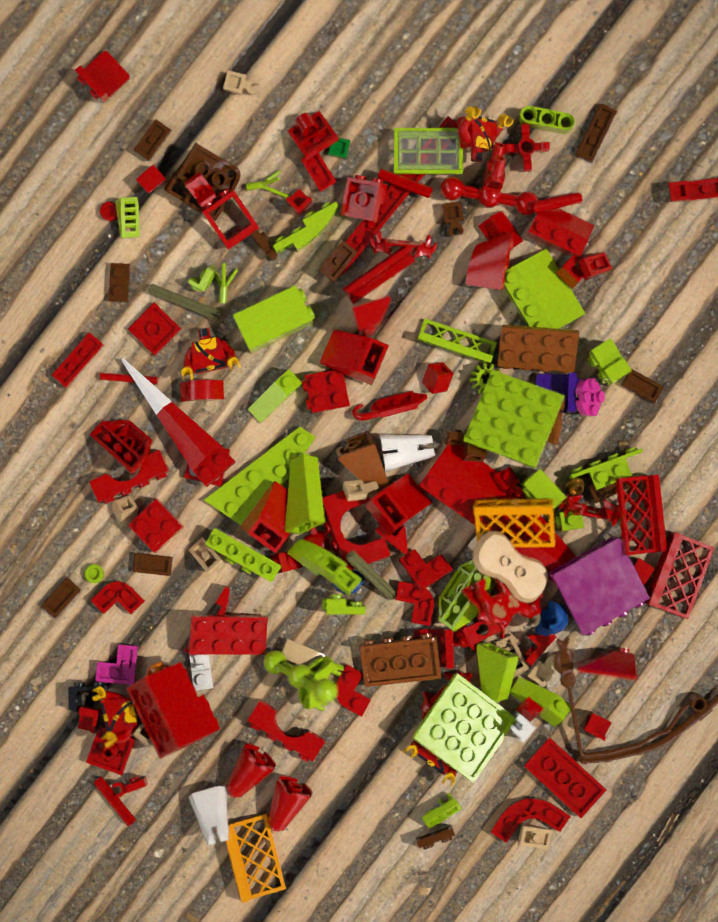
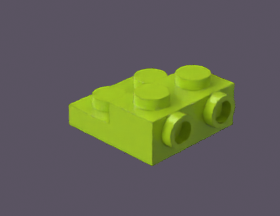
(337, 606)

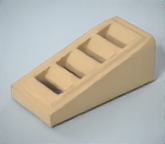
(507, 639)

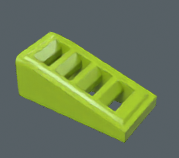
(134, 209)

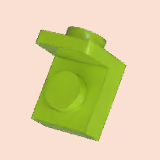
(206, 277)
(570, 522)

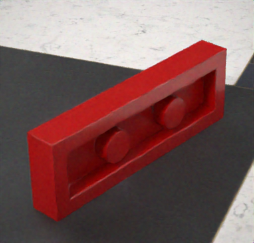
(78, 360)

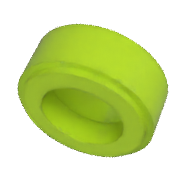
(94, 573)

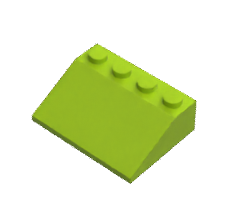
(540, 293)

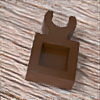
(453, 215)
(262, 240)

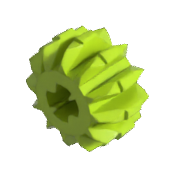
(479, 381)

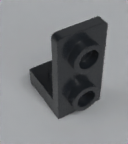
(75, 698)

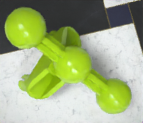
(311, 680)

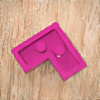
(122, 671)

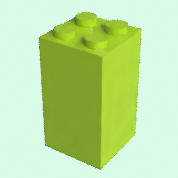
(274, 318)

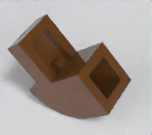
(471, 452)

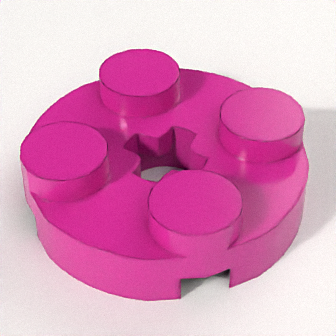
(589, 397)

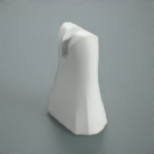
(403, 450)
(211, 812)

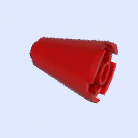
(249, 770)
(287, 802)

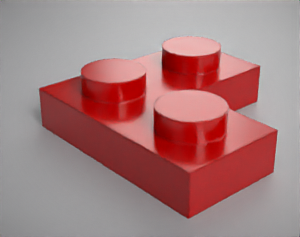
(422, 573)

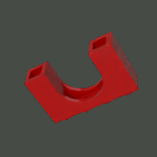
(334, 508)

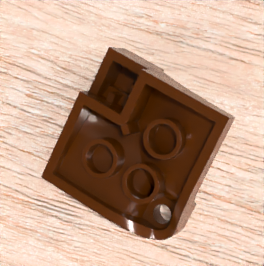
(214, 171)

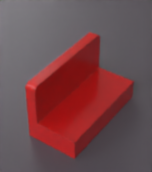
(498, 225)

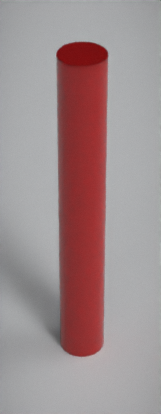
(124, 378)

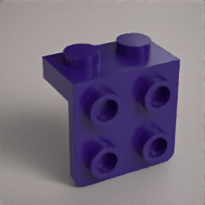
(561, 384)

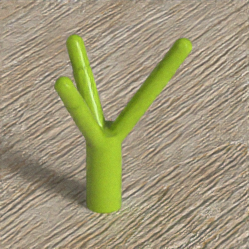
(262, 184)
(224, 284)

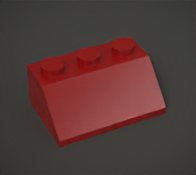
(561, 231)
(370, 315)

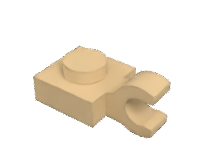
(357, 490)
(542, 671)

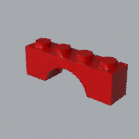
(107, 487)
(306, 744)

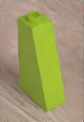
(304, 495)

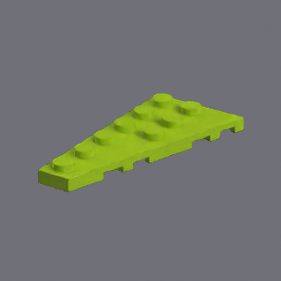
(245, 489)

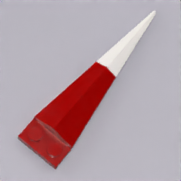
(198, 448)

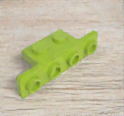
(605, 473)
(238, 552)

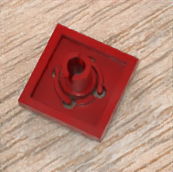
(117, 763)

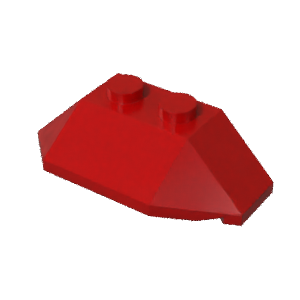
(123, 442)

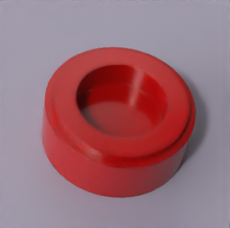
(108, 211)

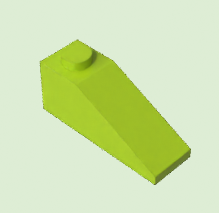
(275, 396)
(554, 706)

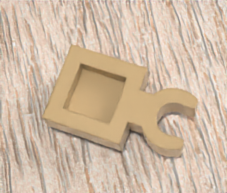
(237, 82)

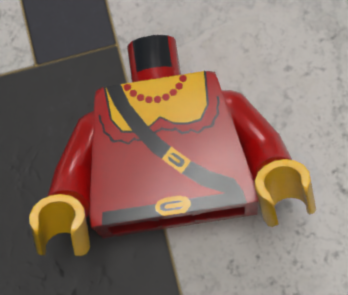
(479, 133)
(208, 355)
(118, 716)
(426, 755)

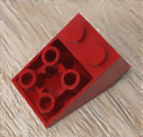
(354, 355)
(398, 504)
(268, 518)

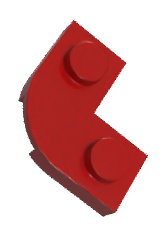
(117, 592)
(422, 602)
(346, 691)

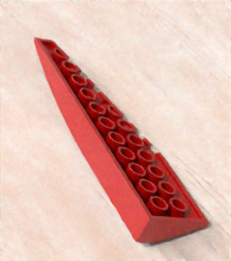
(462, 482)

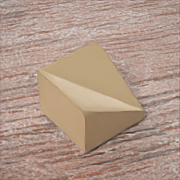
(125, 509)

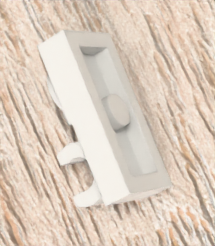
(201, 672)

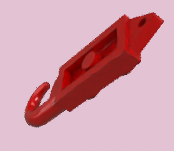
(391, 405)

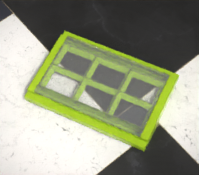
(427, 151)

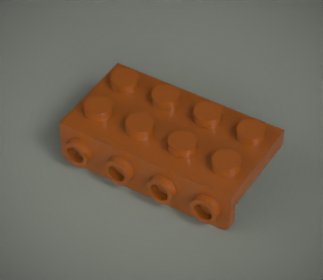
(538, 348)
(400, 660)

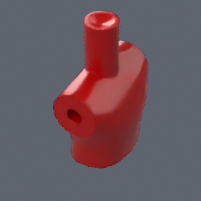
(318, 538)

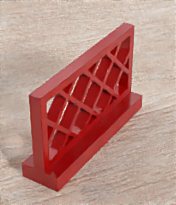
(379, 274)
(652, 514)
(663, 570)

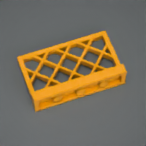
(517, 507)
(238, 866)

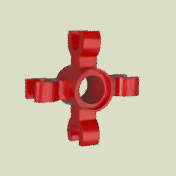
(525, 139)

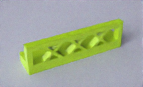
(454, 347)

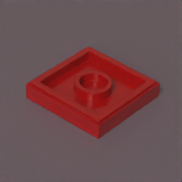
(154, 329)

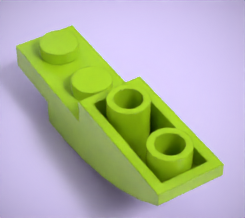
(314, 226)
(325, 563)

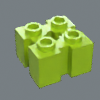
(608, 362)

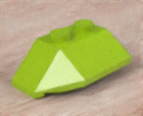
(453, 605)

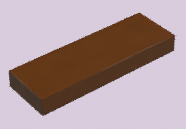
(596, 133)

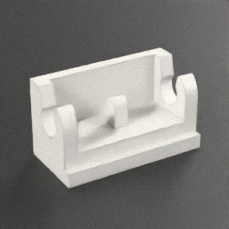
(523, 729)

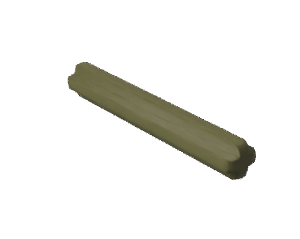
(184, 302)
(371, 575)

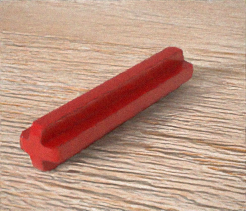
(405, 183)
(556, 202)
(114, 801)

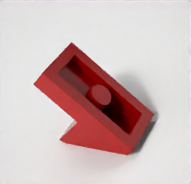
(594, 265)
(398, 541)
(542, 643)

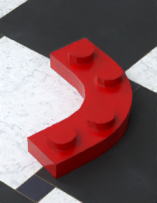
(528, 809)

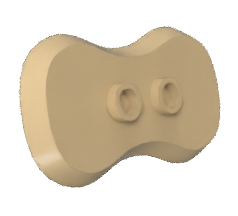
(499, 559)

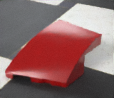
(490, 262)

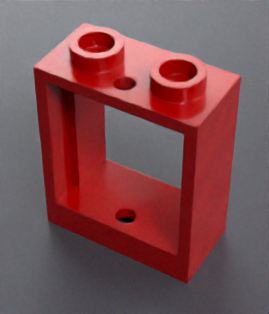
(241, 233)

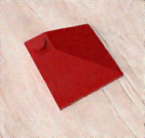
(612, 664)

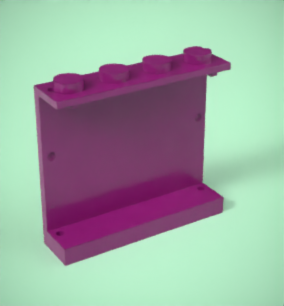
(599, 585)

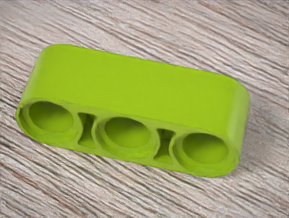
(556, 117)

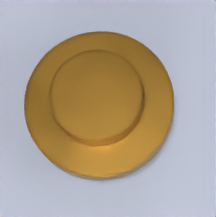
(575, 486)

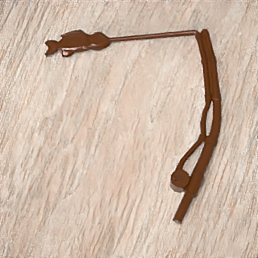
(564, 665)

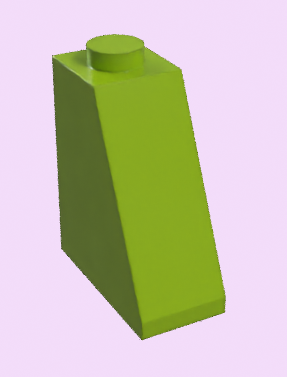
(496, 670)

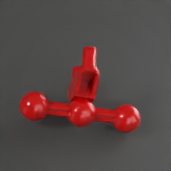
(490, 193)

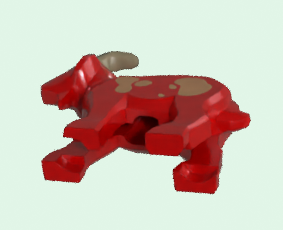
(502, 605)

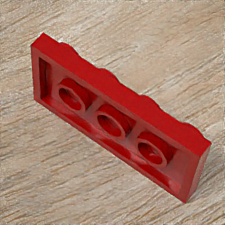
(227, 635)
(565, 777)

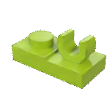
(438, 815)

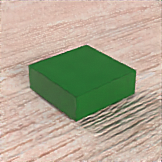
(339, 148)

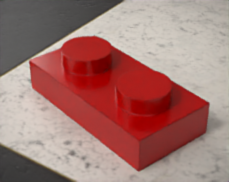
(319, 172)

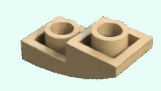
(299, 654)

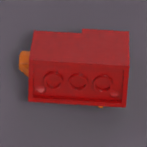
(172, 709)

